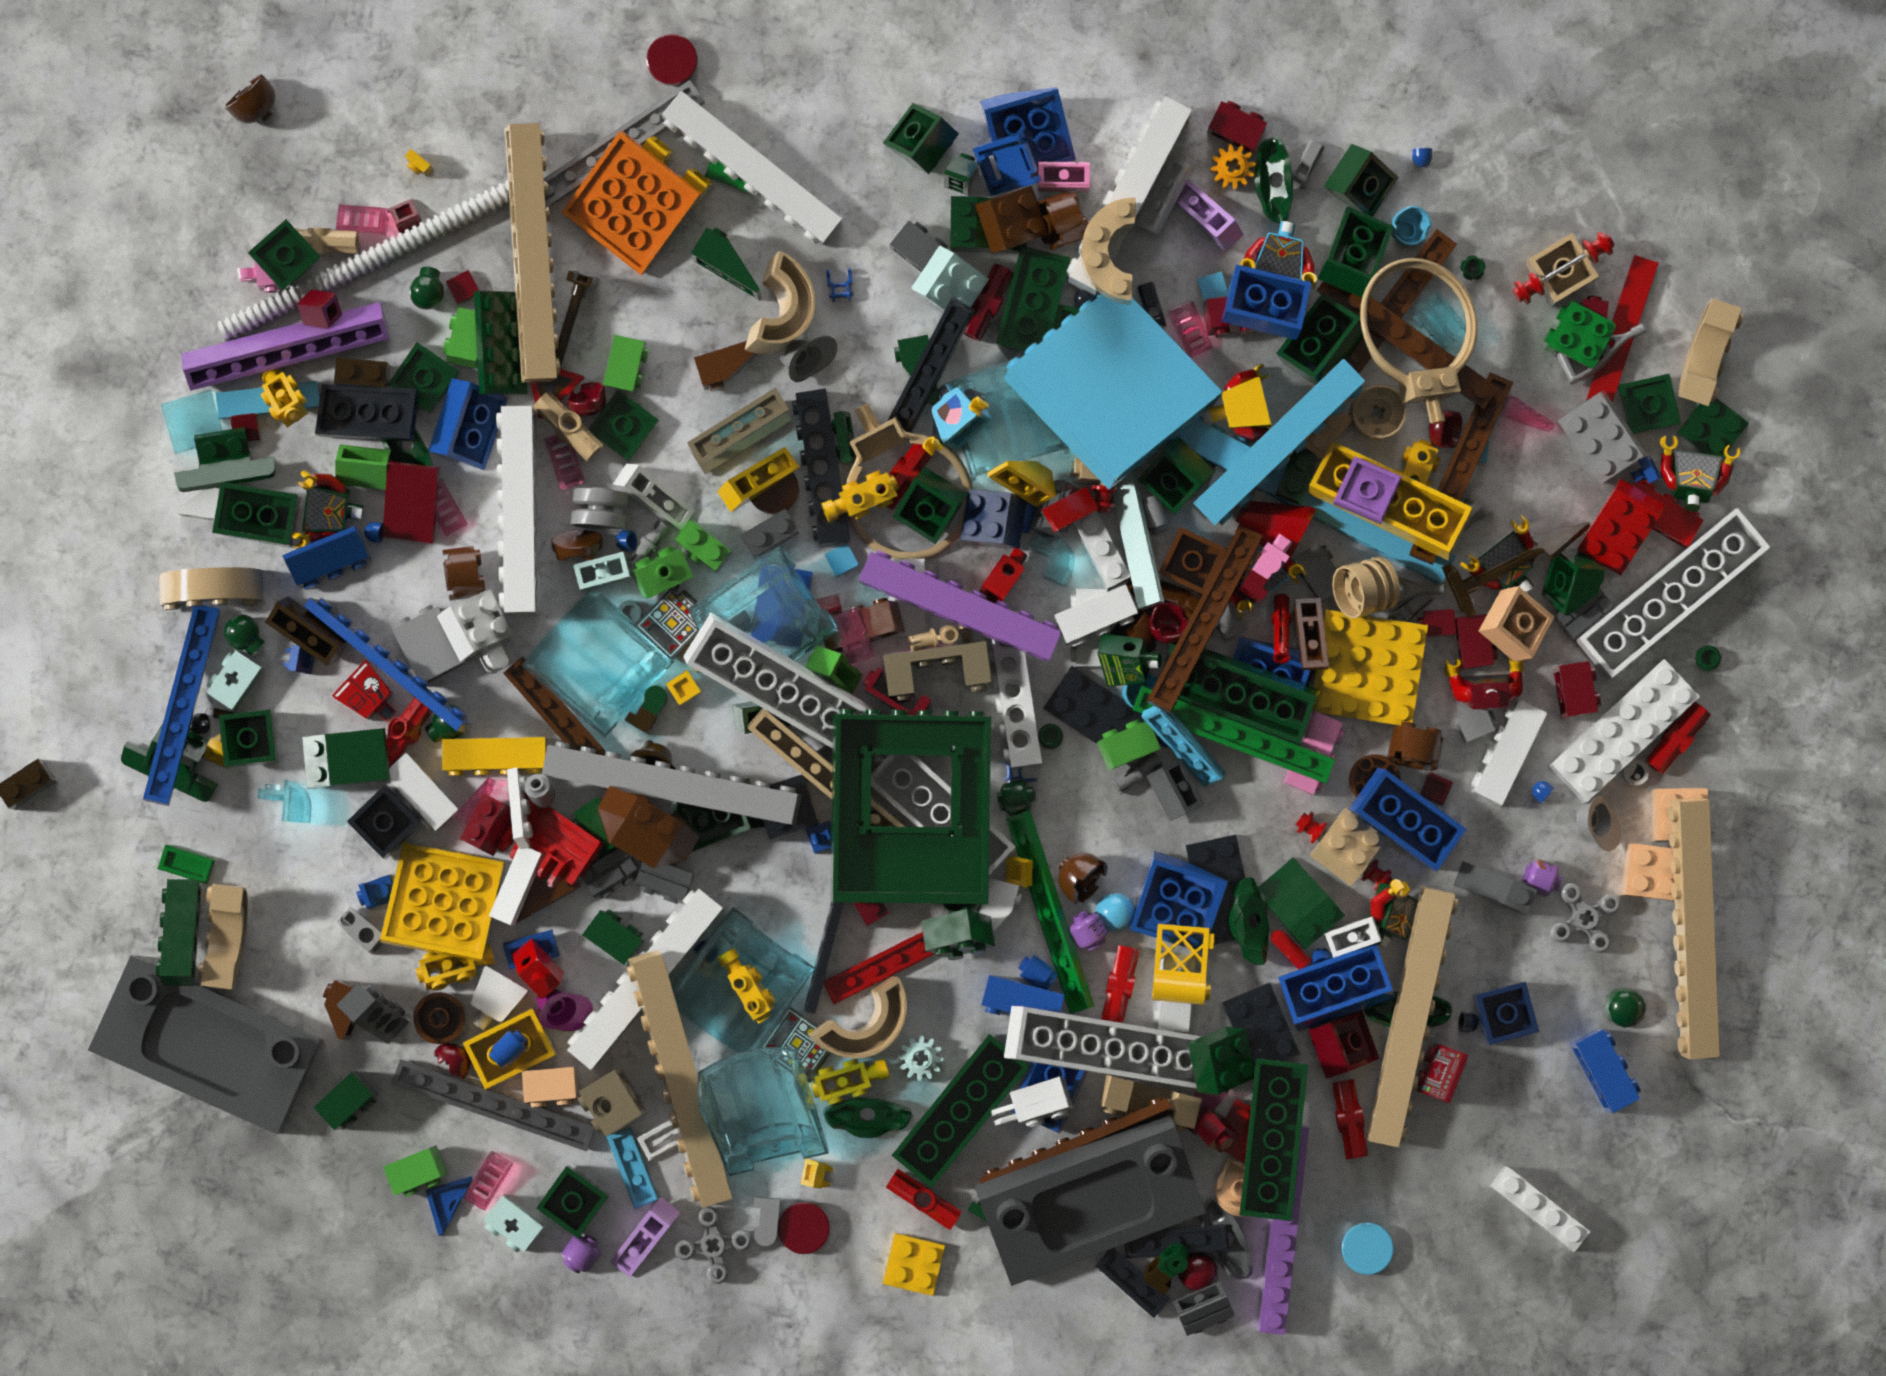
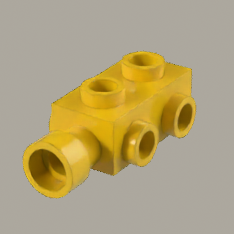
(282, 395)
(1418, 468)
(868, 493)
(445, 967)
(751, 990)
(843, 1082)

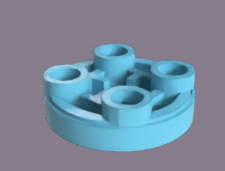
(1367, 1248)

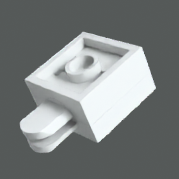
(478, 628)
(1037, 1103)

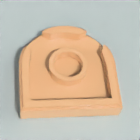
(1229, 1186)

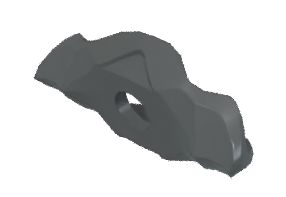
(1237, 1260)

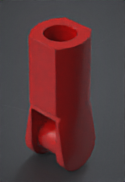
(1290, 949)

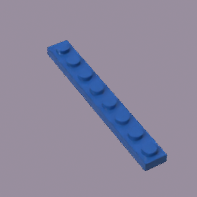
(396, 670)
(181, 705)

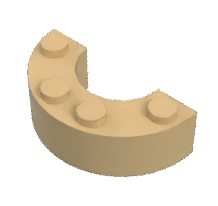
(1094, 250)
(796, 305)
(1706, 351)
(217, 585)
(227, 937)
(877, 1034)
(1122, 1095)

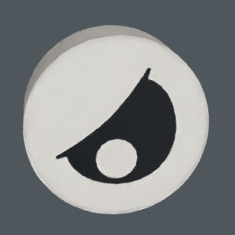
(1635, 772)

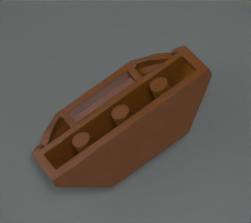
(644, 829)

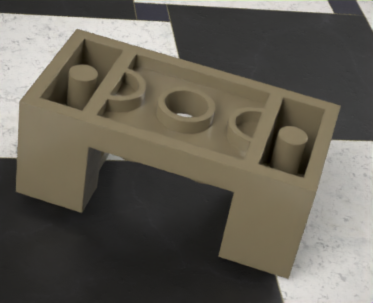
(974, 663)
(623, 1099)

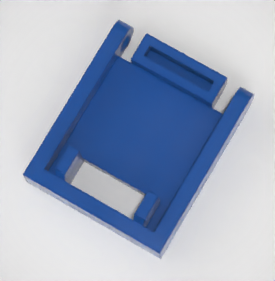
(1013, 162)

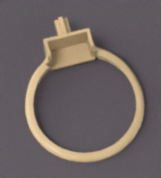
(1426, 384)
(880, 439)

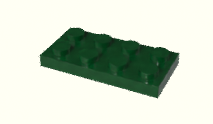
(1032, 298)
(498, 343)

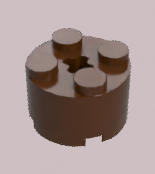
(1062, 220)
(462, 572)
(1415, 746)
(425, 1019)

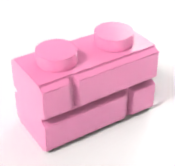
(1064, 176)

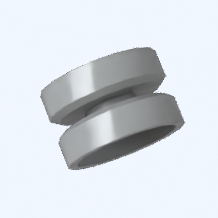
(600, 506)

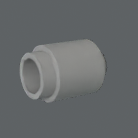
(1155, 515)
(540, 790)

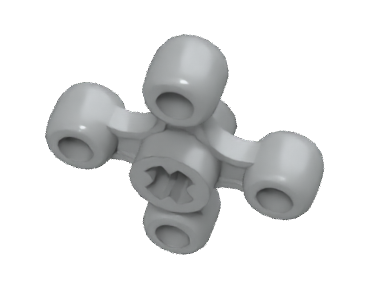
(1590, 928)
(702, 1246)

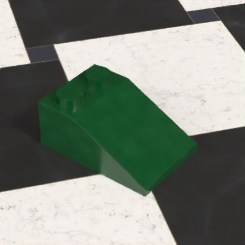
(966, 227)
(719, 257)
(256, 514)
(346, 758)
(715, 825)
(1299, 903)

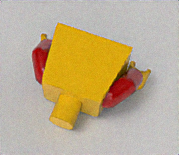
(1244, 405)

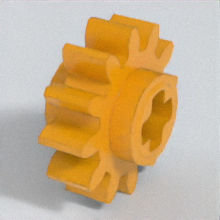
(1237, 176)

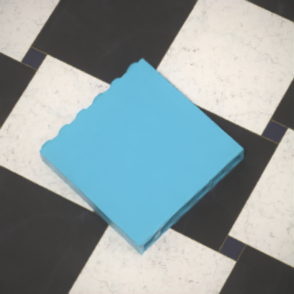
(1112, 386)

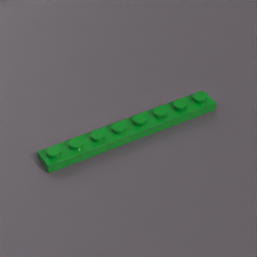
(1246, 739)
(1051, 914)

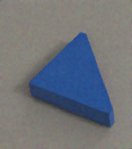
(445, 1201)

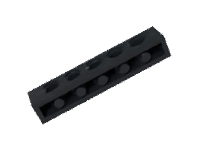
(818, 402)

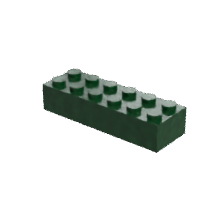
(1251, 695)
(959, 1111)
(1273, 1139)

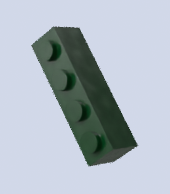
(180, 932)

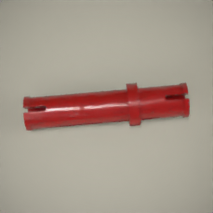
(1281, 607)

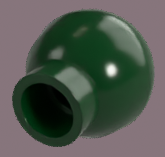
(426, 289)
(243, 633)
(439, 729)

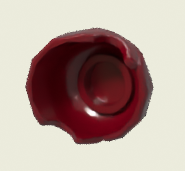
(588, 400)
(1448, 432)
(1168, 622)
(455, 1056)
(1200, 1272)

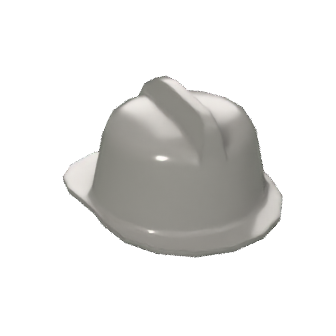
(808, 357)
(1599, 822)

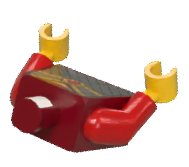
(1486, 690)

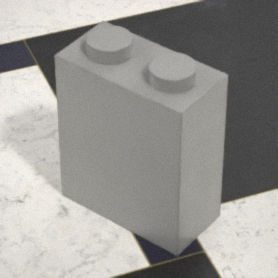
(427, 645)

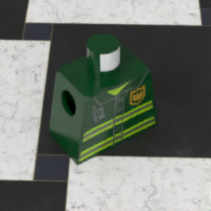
(1125, 660)

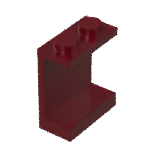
(870, 683)

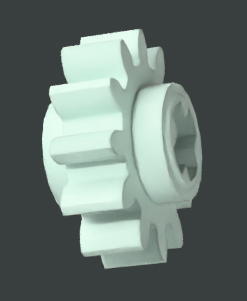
(927, 1065)

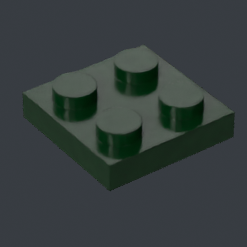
(284, 255)
(425, 373)
(1649, 404)
(623, 425)
(1712, 428)

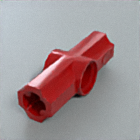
(906, 470)
(406, 729)
(1677, 738)
(1120, 984)
(1350, 1119)
(938, 1209)

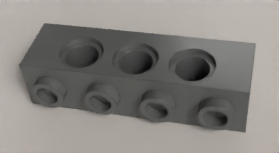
(374, 1012)

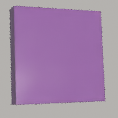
(1367, 490)

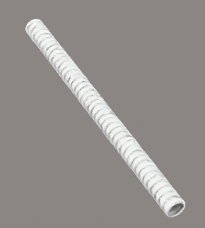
(366, 261)

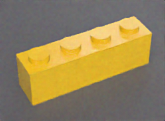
(493, 754)

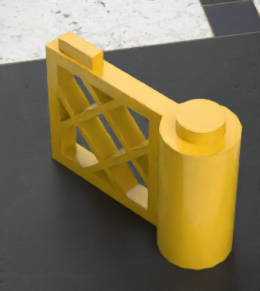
(1179, 985)

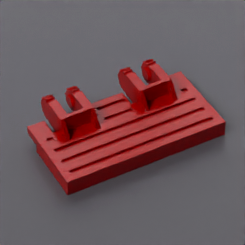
(560, 842)

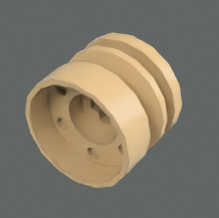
(1392, 417)
(1366, 587)

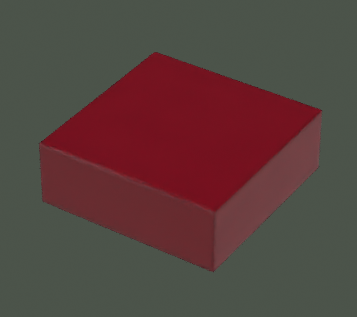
(462, 287)
(1436, 788)

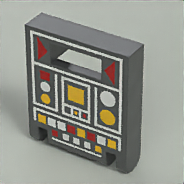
(673, 619)
(811, 1054)

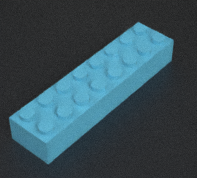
(1279, 442)

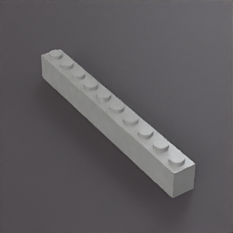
(672, 784)

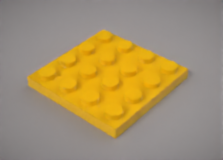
(1371, 668)
(442, 902)

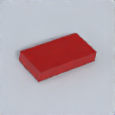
(1070, 509)

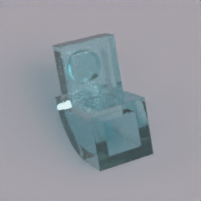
(1060, 562)
(295, 800)

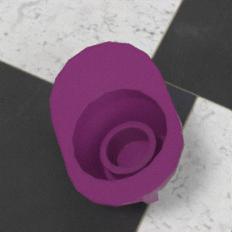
(563, 1010)

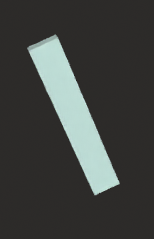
(1137, 543)

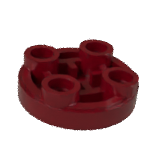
(672, 59)
(803, 1228)

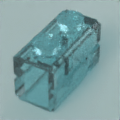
(1439, 320)

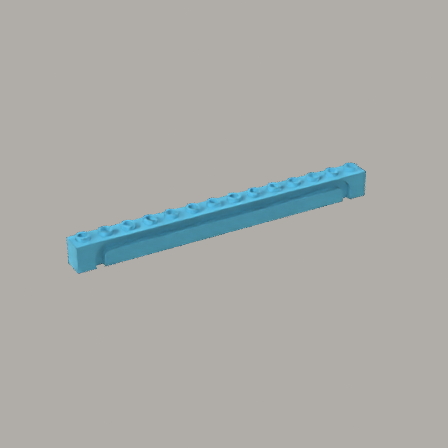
(1224, 451)

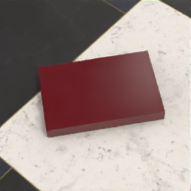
(410, 502)

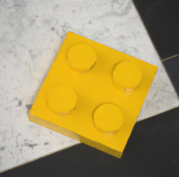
(913, 1264)

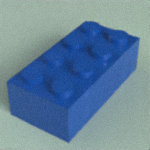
(1407, 819)
(1336, 987)

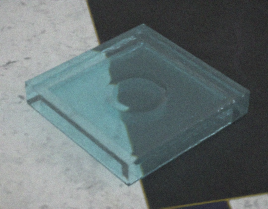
(190, 417)

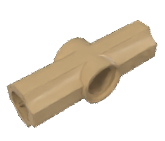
(327, 240)
(556, 415)

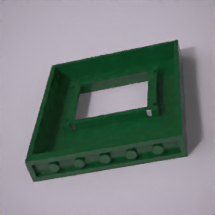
(910, 862)

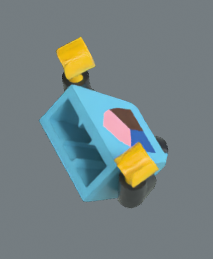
(957, 417)

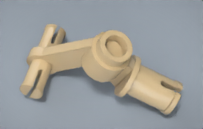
(947, 634)

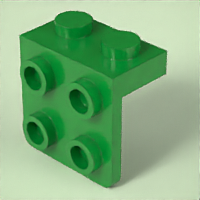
(1579, 334)

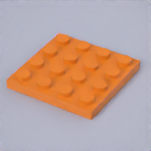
(631, 202)

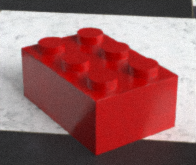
(1620, 527)

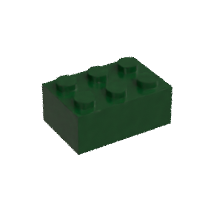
(1355, 251)
(1326, 338)

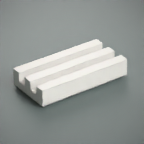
(646, 1147)

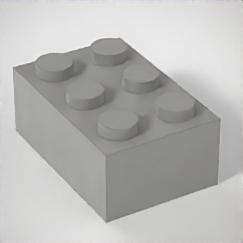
(1602, 437)

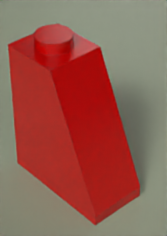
(1276, 519)

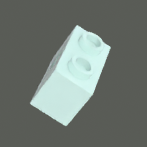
(602, 571)
(247, 675)
(528, 1226)

